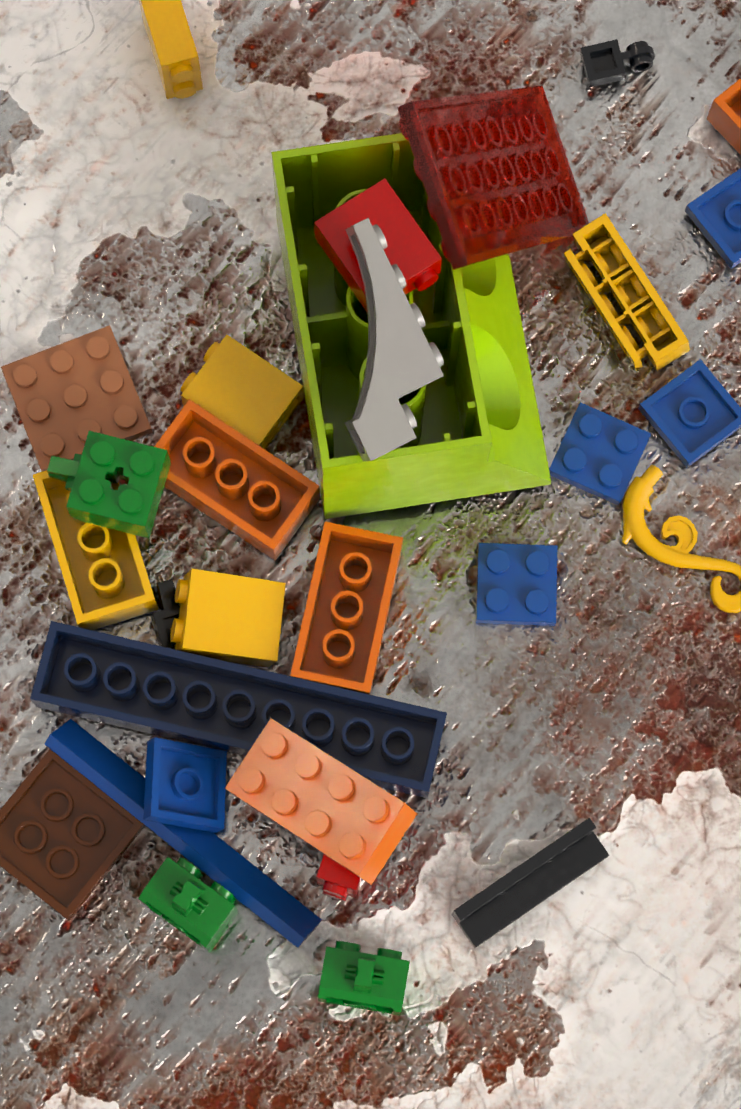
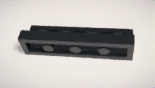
(530, 883)

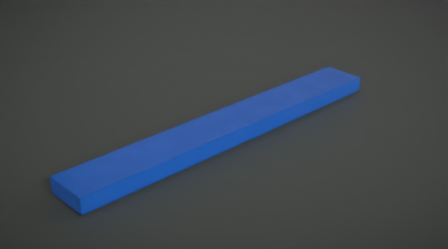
(199, 847)

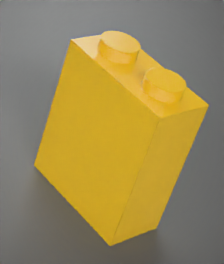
(172, 47)
(243, 391)
(229, 617)

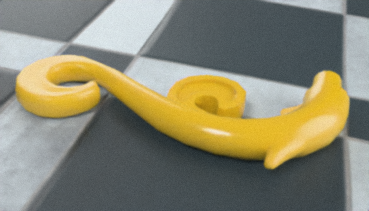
(635, 528)

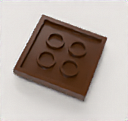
(62, 834)

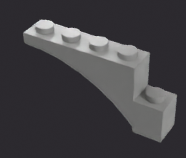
(397, 350)

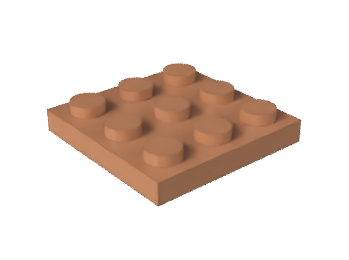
(73, 392)

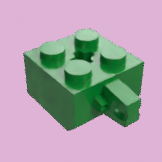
(106, 462)
(190, 904)
(363, 978)

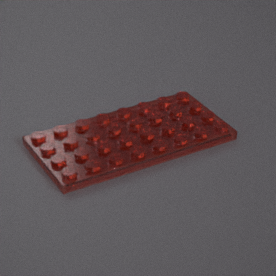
(493, 172)

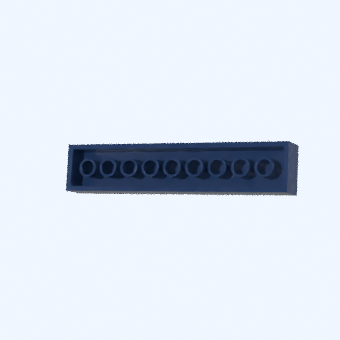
(231, 704)

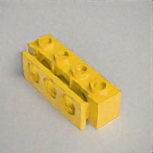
(632, 291)

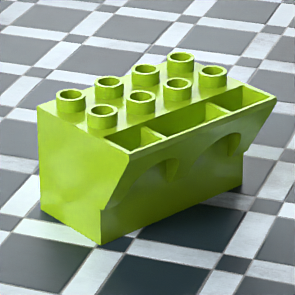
(474, 423)

